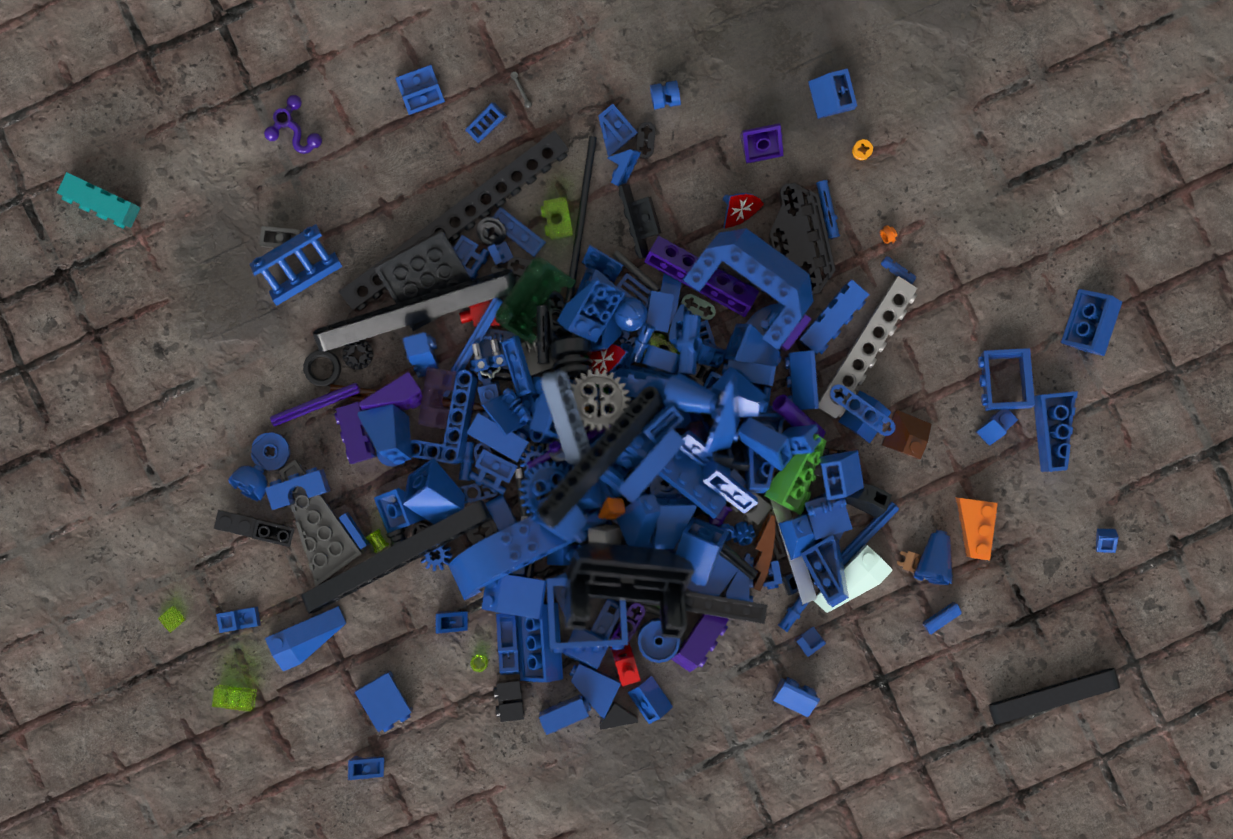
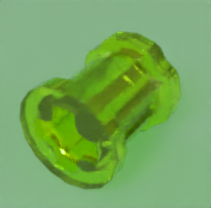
(377, 541)

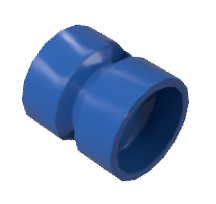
(659, 96)

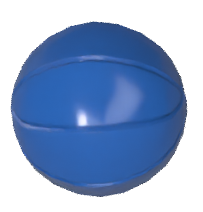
(630, 314)

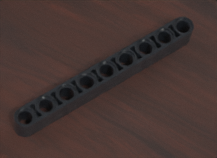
(600, 457)

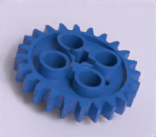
(543, 476)

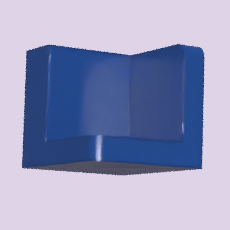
(810, 641)

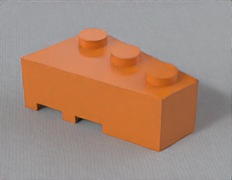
(977, 526)

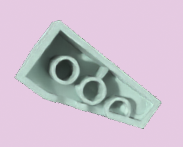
(862, 573)

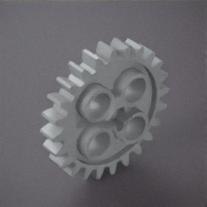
(615, 400)

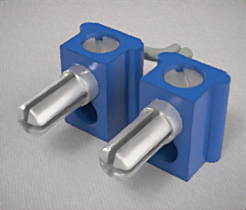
(480, 363)

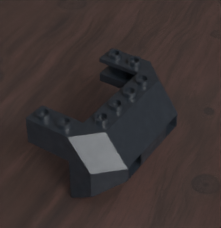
(628, 575)

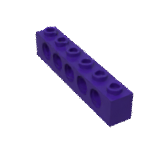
(720, 287)

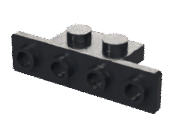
(641, 219)

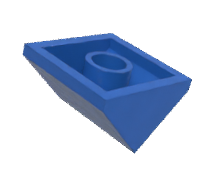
(859, 427)
(588, 657)

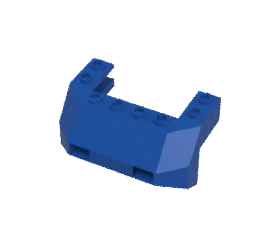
(765, 269)

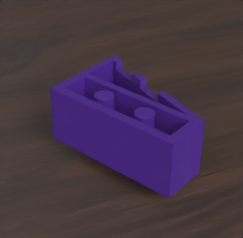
(353, 434)
(700, 641)

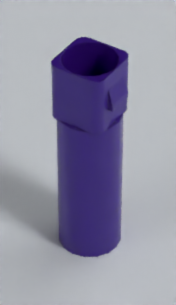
(794, 414)

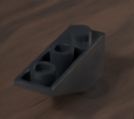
(870, 500)

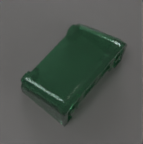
(530, 291)

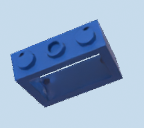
(1026, 378)

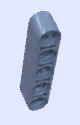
(565, 416)

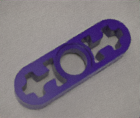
(638, 616)

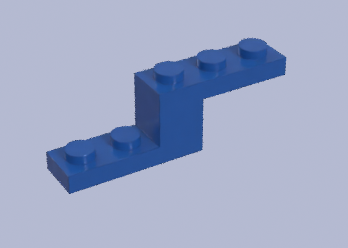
(716, 475)

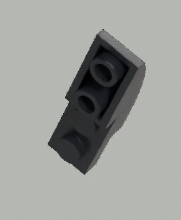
(254, 528)

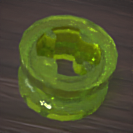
(474, 666)

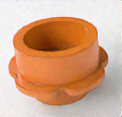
(888, 234)

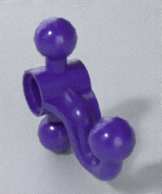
(272, 132)

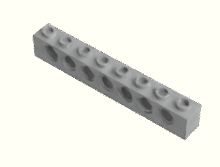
(897, 287)

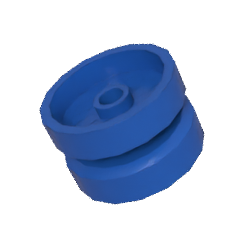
(656, 652)

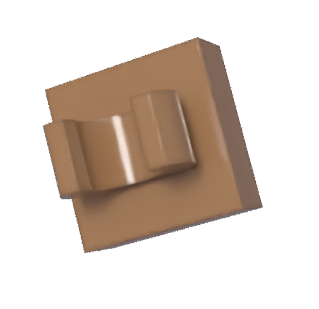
(911, 561)

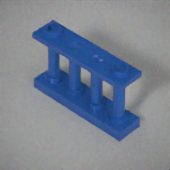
(302, 280)

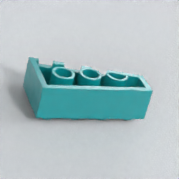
(96, 199)

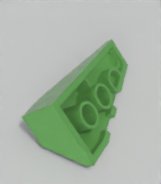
(792, 484)

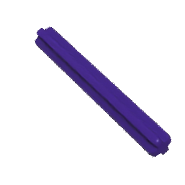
(315, 404)

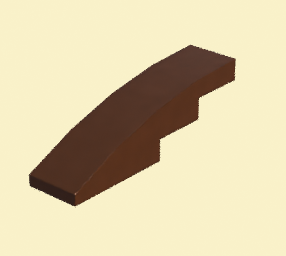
(765, 545)

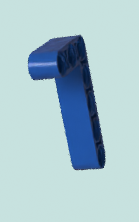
(452, 425)

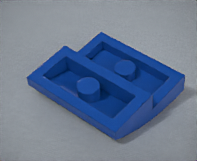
(420, 89)

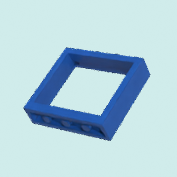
(580, 646)

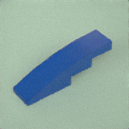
(651, 465)

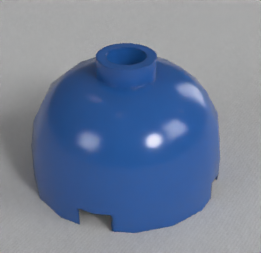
(250, 481)

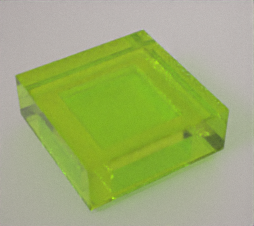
(171, 619)

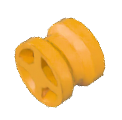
(860, 152)

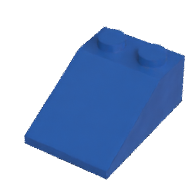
(515, 596)

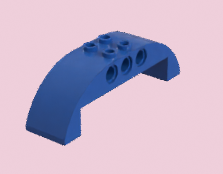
(503, 554)

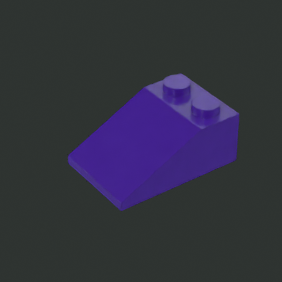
(402, 393)

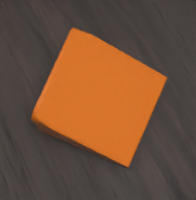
(612, 509)

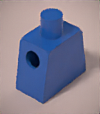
(570, 526)

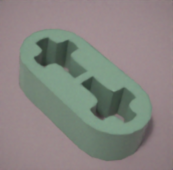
(701, 303)

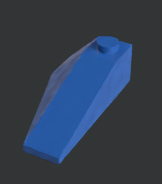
(298, 642)

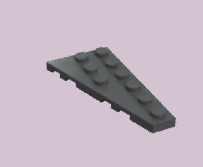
(321, 532)

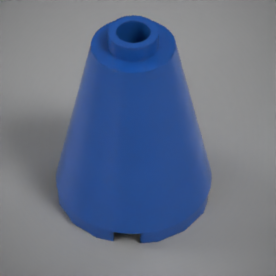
(689, 395)
(936, 560)

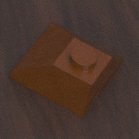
(909, 435)

